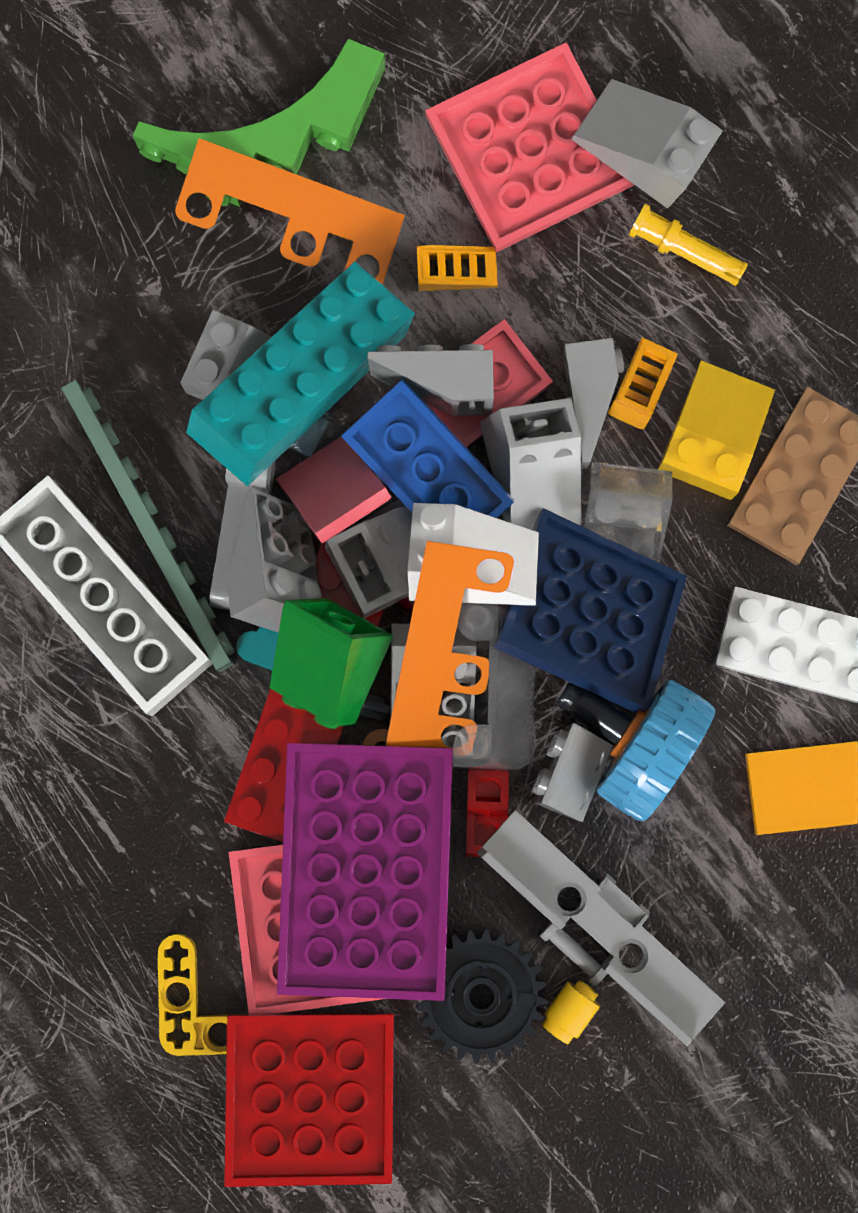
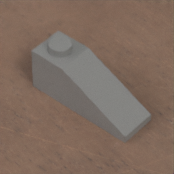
(591, 381)

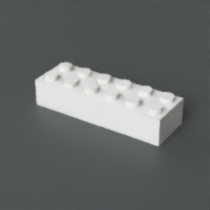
(100, 596)

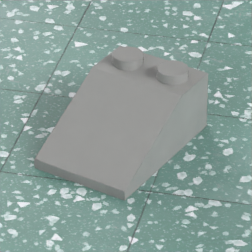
(647, 139)
(220, 351)

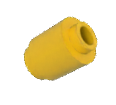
(571, 1011)

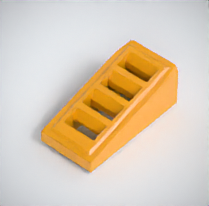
(443, 252)
(632, 406)

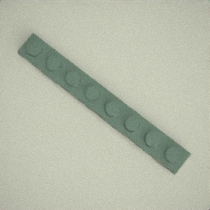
(158, 540)

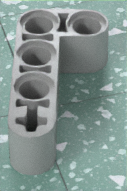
(230, 524)

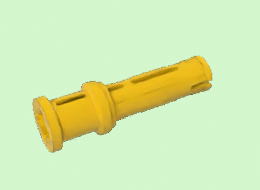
(672, 238)

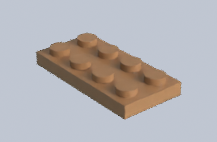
(799, 477)

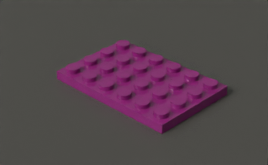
(365, 872)

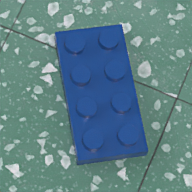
(422, 456)

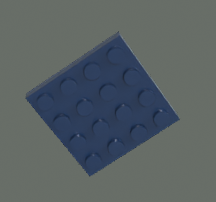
(596, 615)

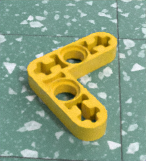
(198, 1024)

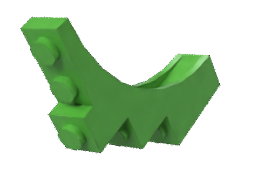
(327, 112)

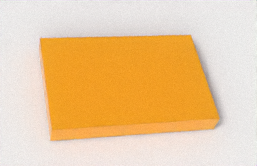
(804, 787)

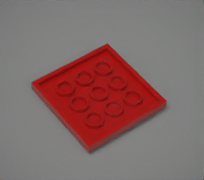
(309, 1099)

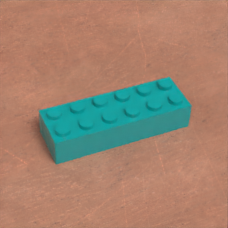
(298, 374)

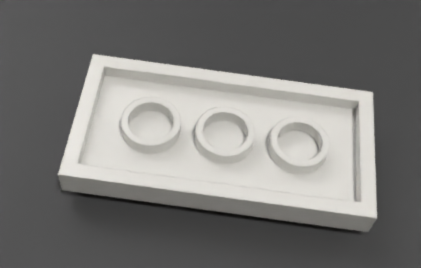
(790, 644)

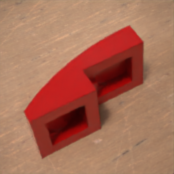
(485, 806)

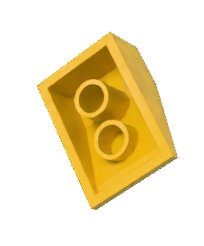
(717, 430)

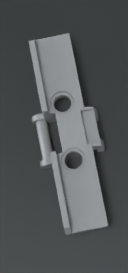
(611, 918)

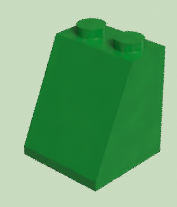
(326, 659)

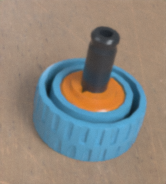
(648, 746)

